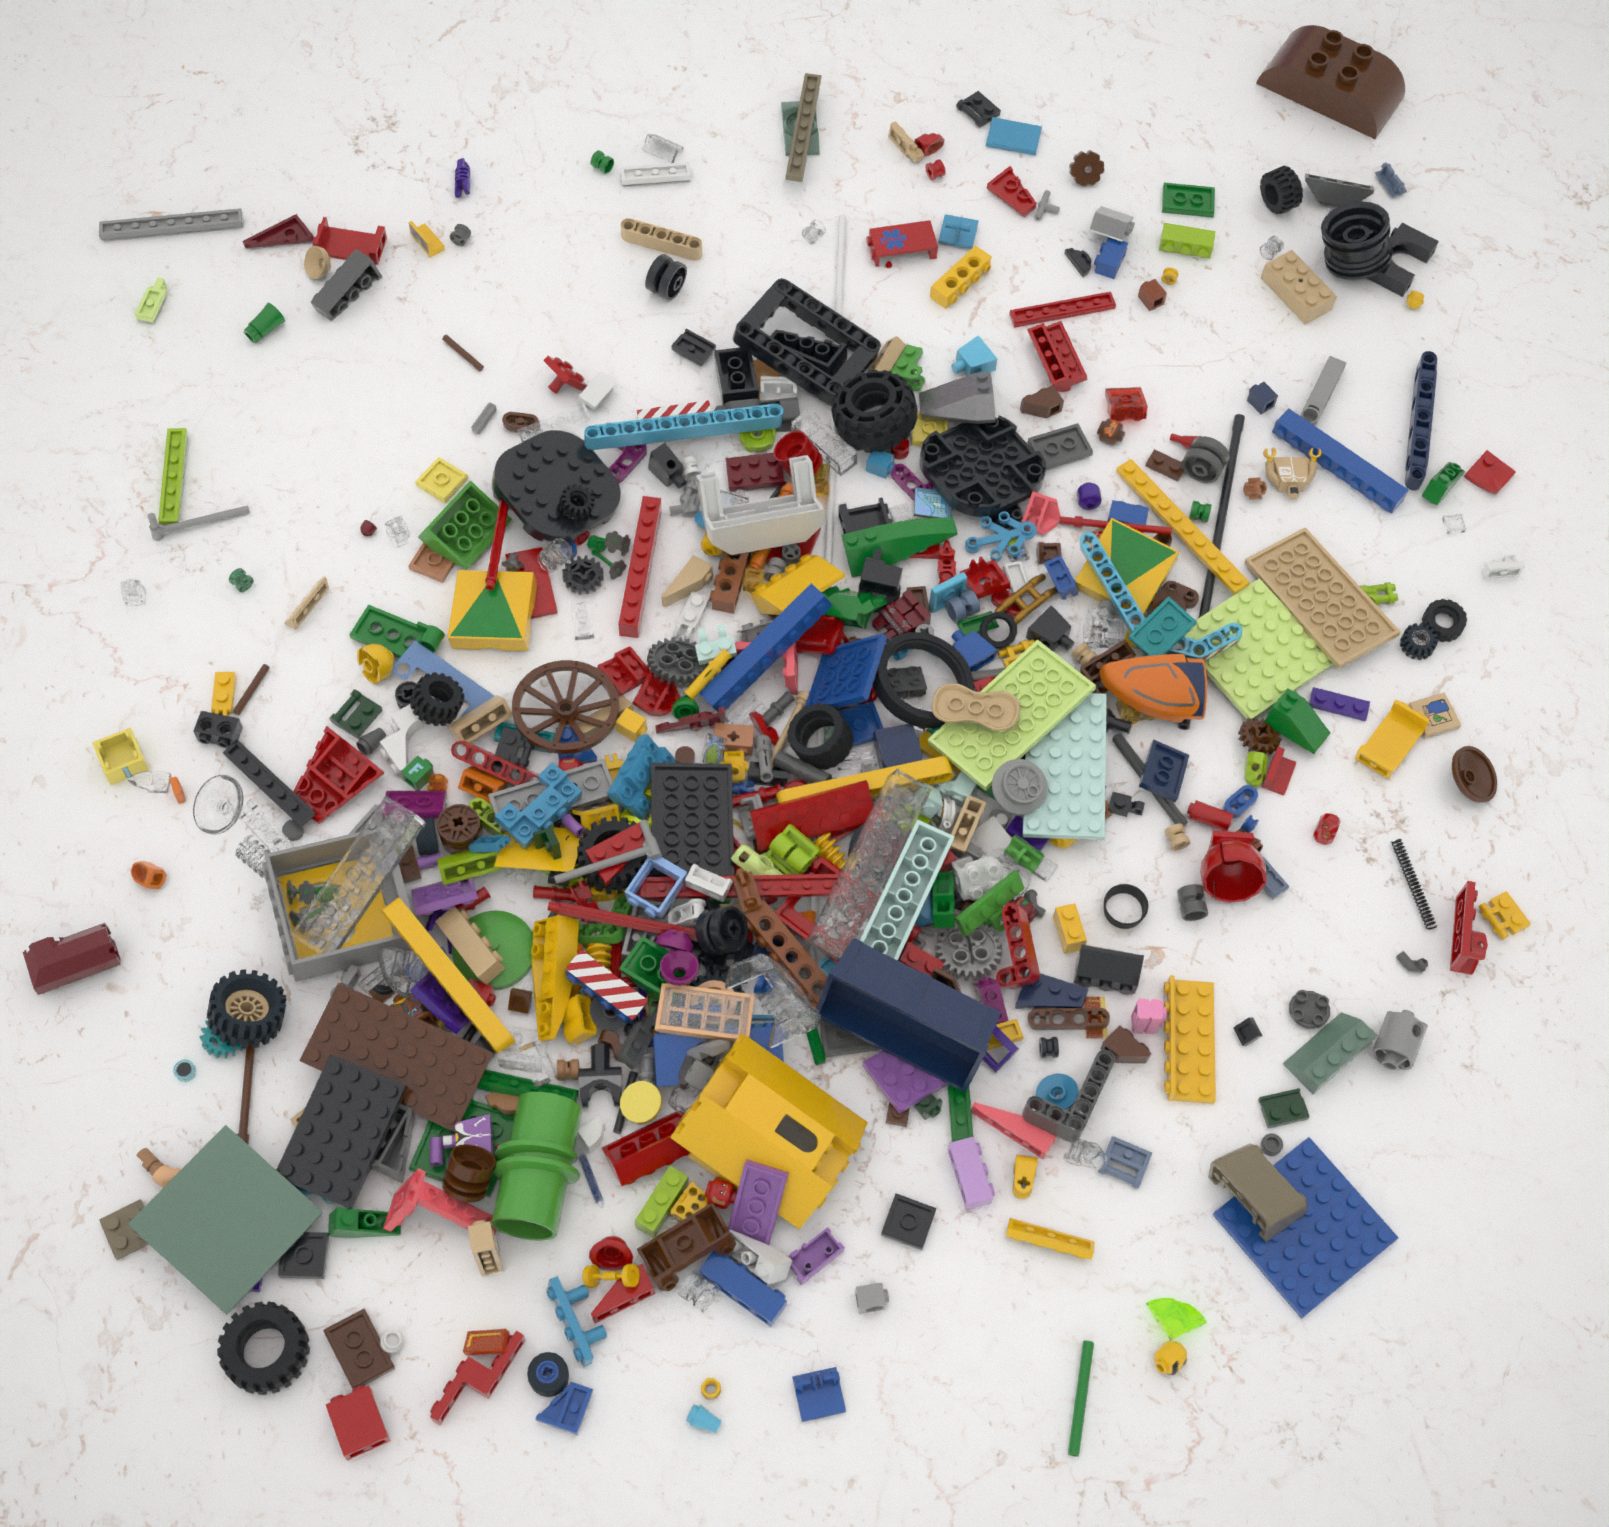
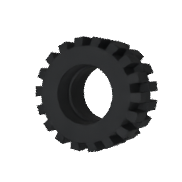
(1281, 189)
(431, 709)

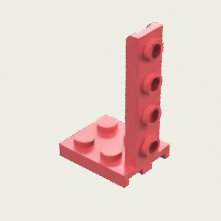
(790, 670)
(419, 1192)

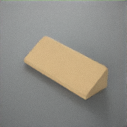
(888, 355)
(307, 603)
(603, 714)

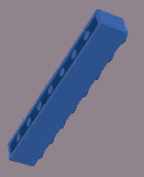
(1340, 461)
(766, 648)

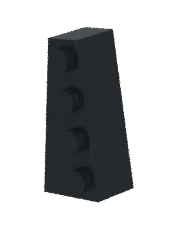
(824, 355)

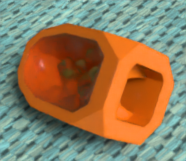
(148, 874)

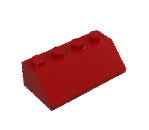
(645, 1150)

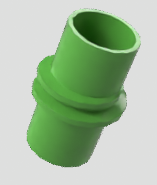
(536, 1166)

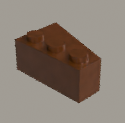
(1091, 668)

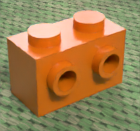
(480, 783)

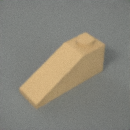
(690, 579)
(967, 823)

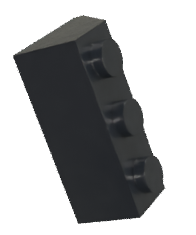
(1108, 969)

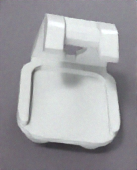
(976, 877)

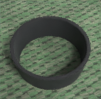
(1131, 890)

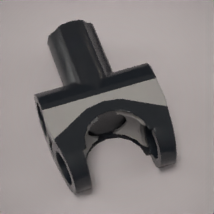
(600, 1076)

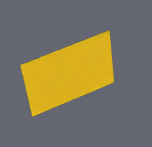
(538, 859)

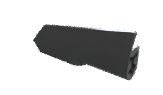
(789, 405)

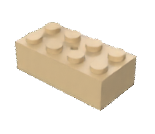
(1298, 287)

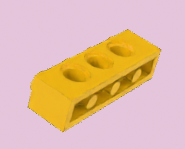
(960, 277)

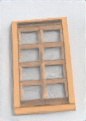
(704, 1012)

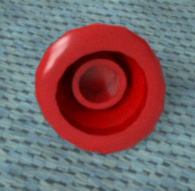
(611, 1253)

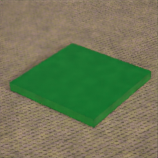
(501, 1133)

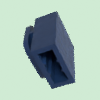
(896, 746)

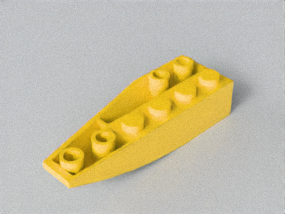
(552, 951)

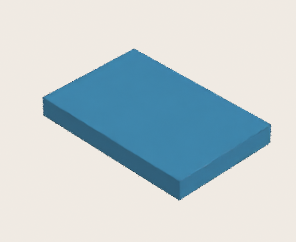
(1013, 136)

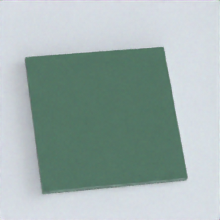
(225, 1219)

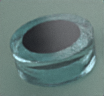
(184, 1070)

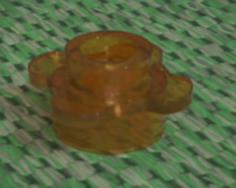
(437, 783)

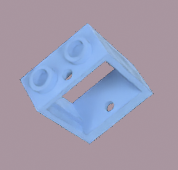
(665, 867)

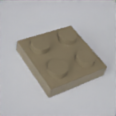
(118, 1233)

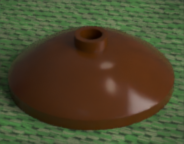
(1474, 774)

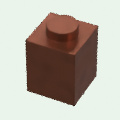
(1152, 294)

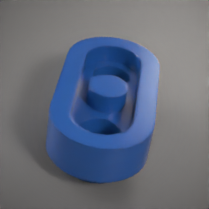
(1239, 802)

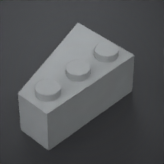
(634, 935)

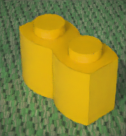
(578, 1021)

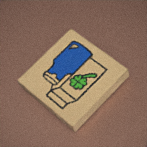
(1440, 713)

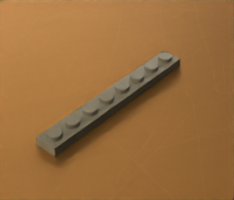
(803, 127)

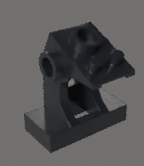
(718, 961)

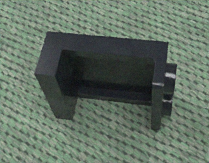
(863, 517)

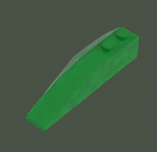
(895, 540)

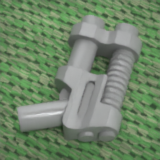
(689, 506)

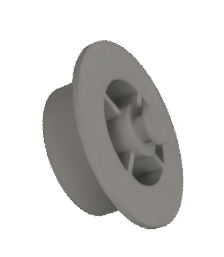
(1019, 786)

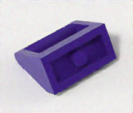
(1008, 1044)

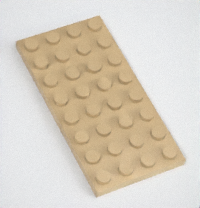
(1322, 598)

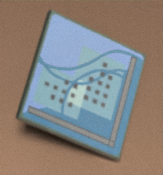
(930, 504)

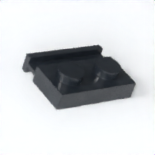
(693, 347)

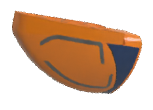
(1160, 685)

